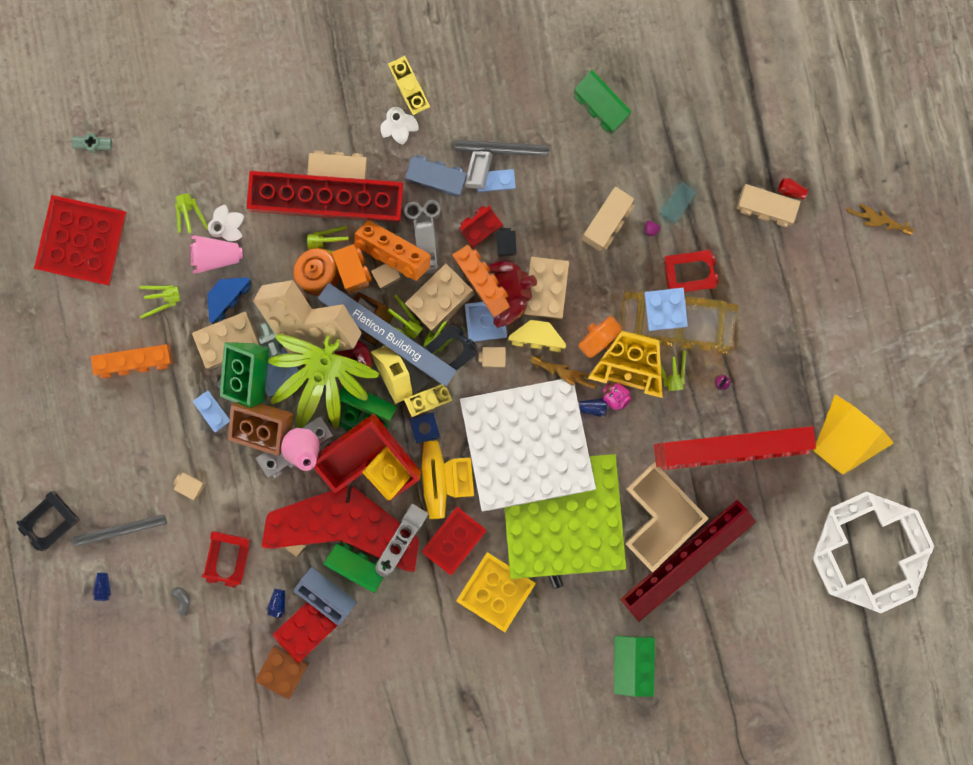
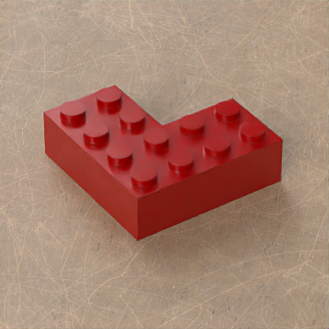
(355, 450)

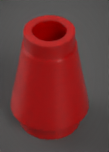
(792, 189)

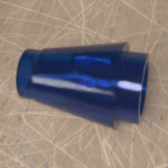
(593, 407)
(101, 587)
(276, 605)

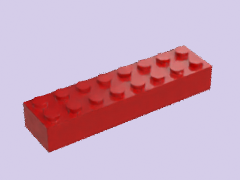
(325, 196)
(732, 447)

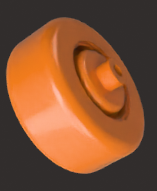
(315, 270)
(600, 336)

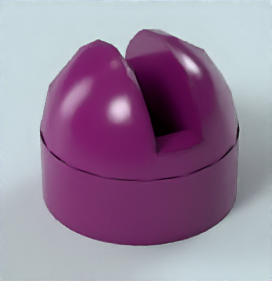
(651, 228)
(719, 379)

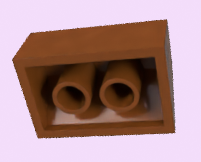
(259, 427)

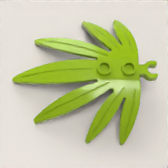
(321, 369)

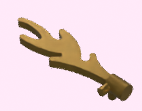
(876, 220)
(567, 375)

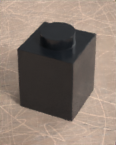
(506, 242)

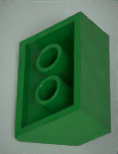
(601, 102)
(244, 373)
(356, 410)
(354, 566)
(634, 665)

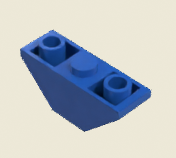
(225, 296)

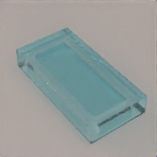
(678, 202)

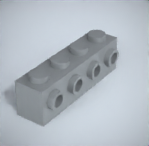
(274, 465)

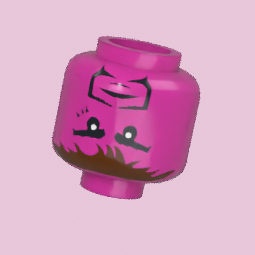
(616, 395)

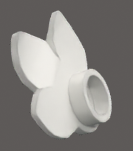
(398, 128)
(229, 223)

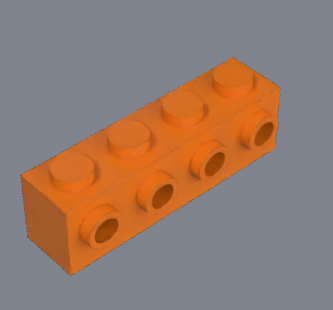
(392, 250)
(481, 281)
(132, 360)

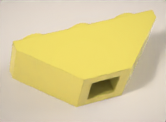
(408, 85)
(537, 335)
(393, 373)
(427, 400)

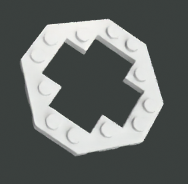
(912, 566)

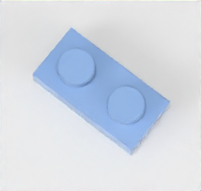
(499, 181)
(211, 411)

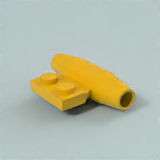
(443, 479)

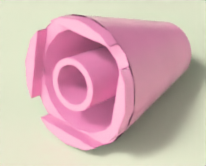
(213, 253)
(301, 448)

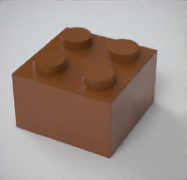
(281, 672)

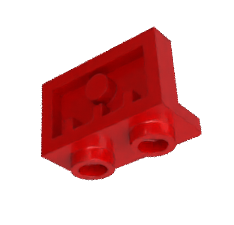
(480, 226)

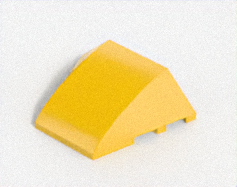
(632, 362)
(849, 437)

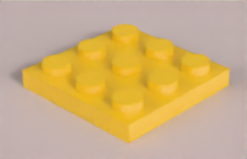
(493, 593)

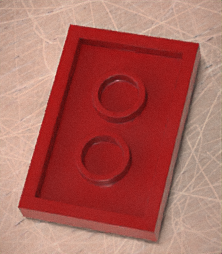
(454, 541)
(303, 631)

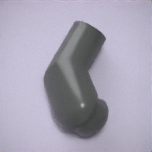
(183, 598)

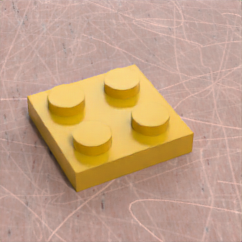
(387, 473)

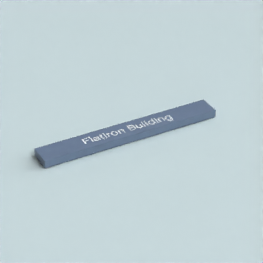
(389, 336)

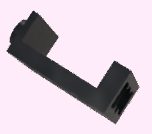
(457, 332)
(27, 523)

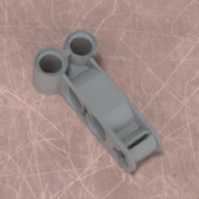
(425, 230)
(411, 522)

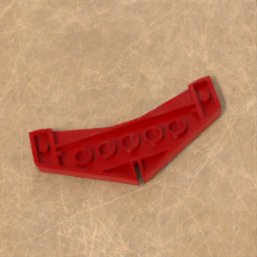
(332, 519)

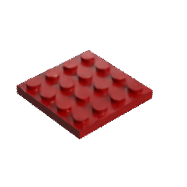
(80, 240)

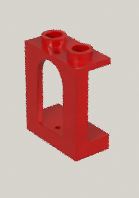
(705, 256)
(210, 569)

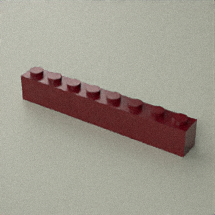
(688, 560)

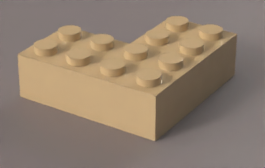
(291, 315)
(671, 520)

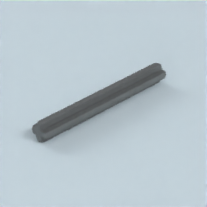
(503, 148)
(119, 530)

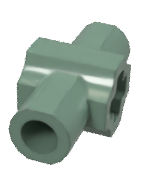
(83, 143)
(268, 340)

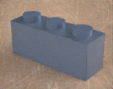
(436, 176)
(325, 596)

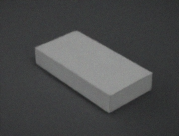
(478, 169)

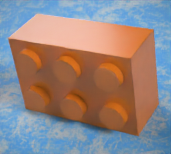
(351, 269)

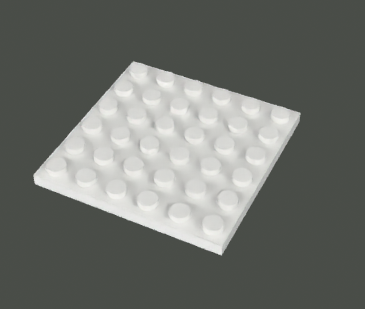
(527, 444)

